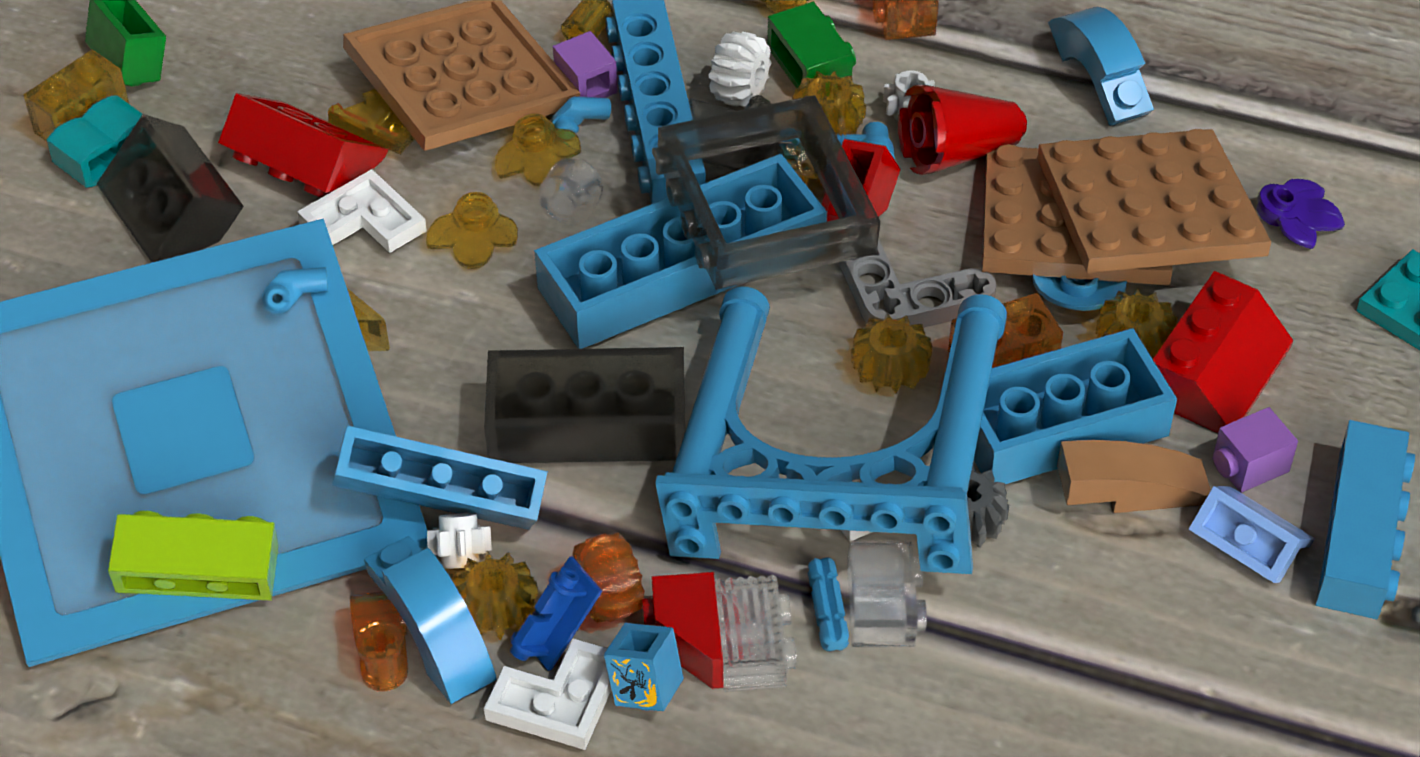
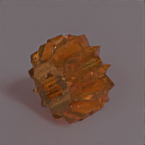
(616, 572)

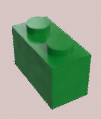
(126, 38)
(807, 43)

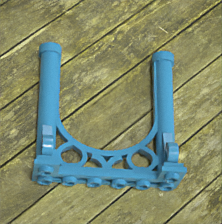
(821, 488)

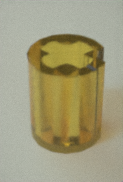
(587, 17)

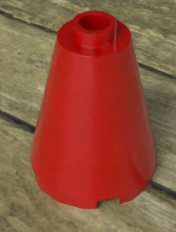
(955, 127)

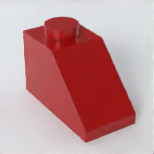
(876, 172)
(691, 609)

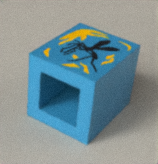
(644, 666)

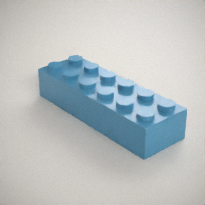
(647, 267)

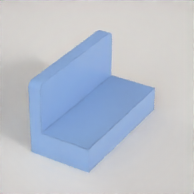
(1249, 532)

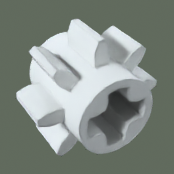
(895, 93)
(459, 539)

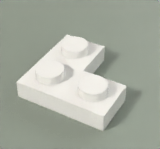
(369, 205)
(556, 708)

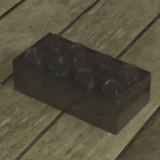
(585, 405)

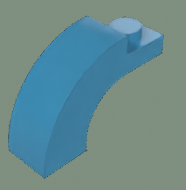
(1109, 56)
(435, 617)

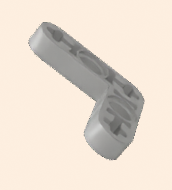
(903, 298)

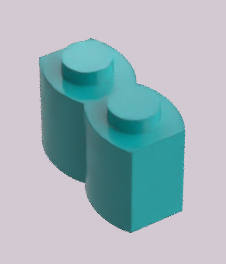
(89, 143)

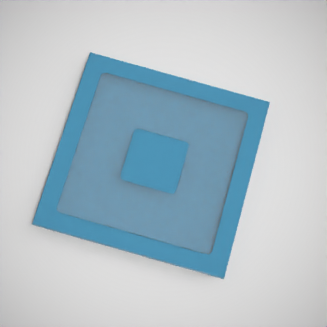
(181, 402)

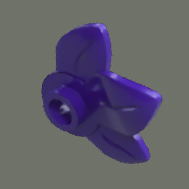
(1299, 210)

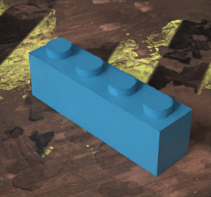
(439, 478)
(1364, 520)

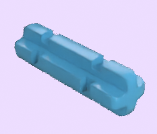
(828, 604)

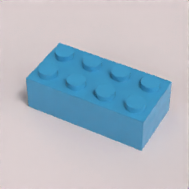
(1071, 394)

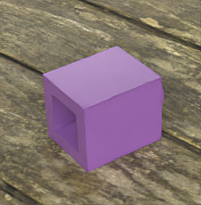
(587, 65)
(1254, 450)

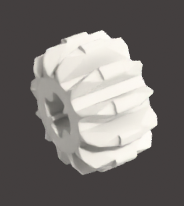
(739, 68)

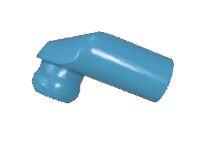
(581, 108)
(291, 285)

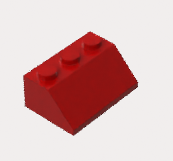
(296, 144)
(1222, 353)

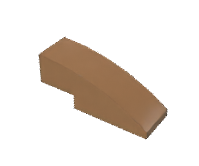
(1130, 475)

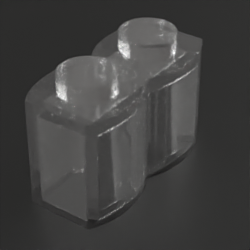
(884, 593)

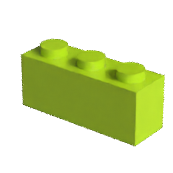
(194, 556)

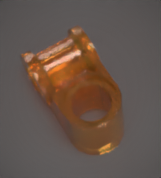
(379, 640)

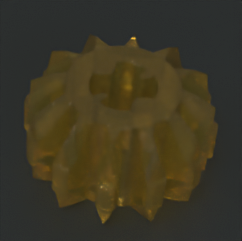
(839, 99)
(1145, 314)
(891, 353)
(497, 593)

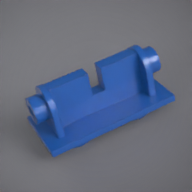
(557, 615)

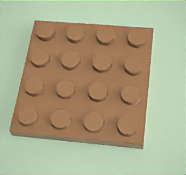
(459, 71)
(1152, 200)
(1026, 227)

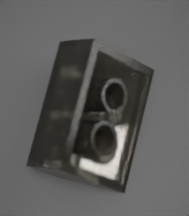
(168, 191)

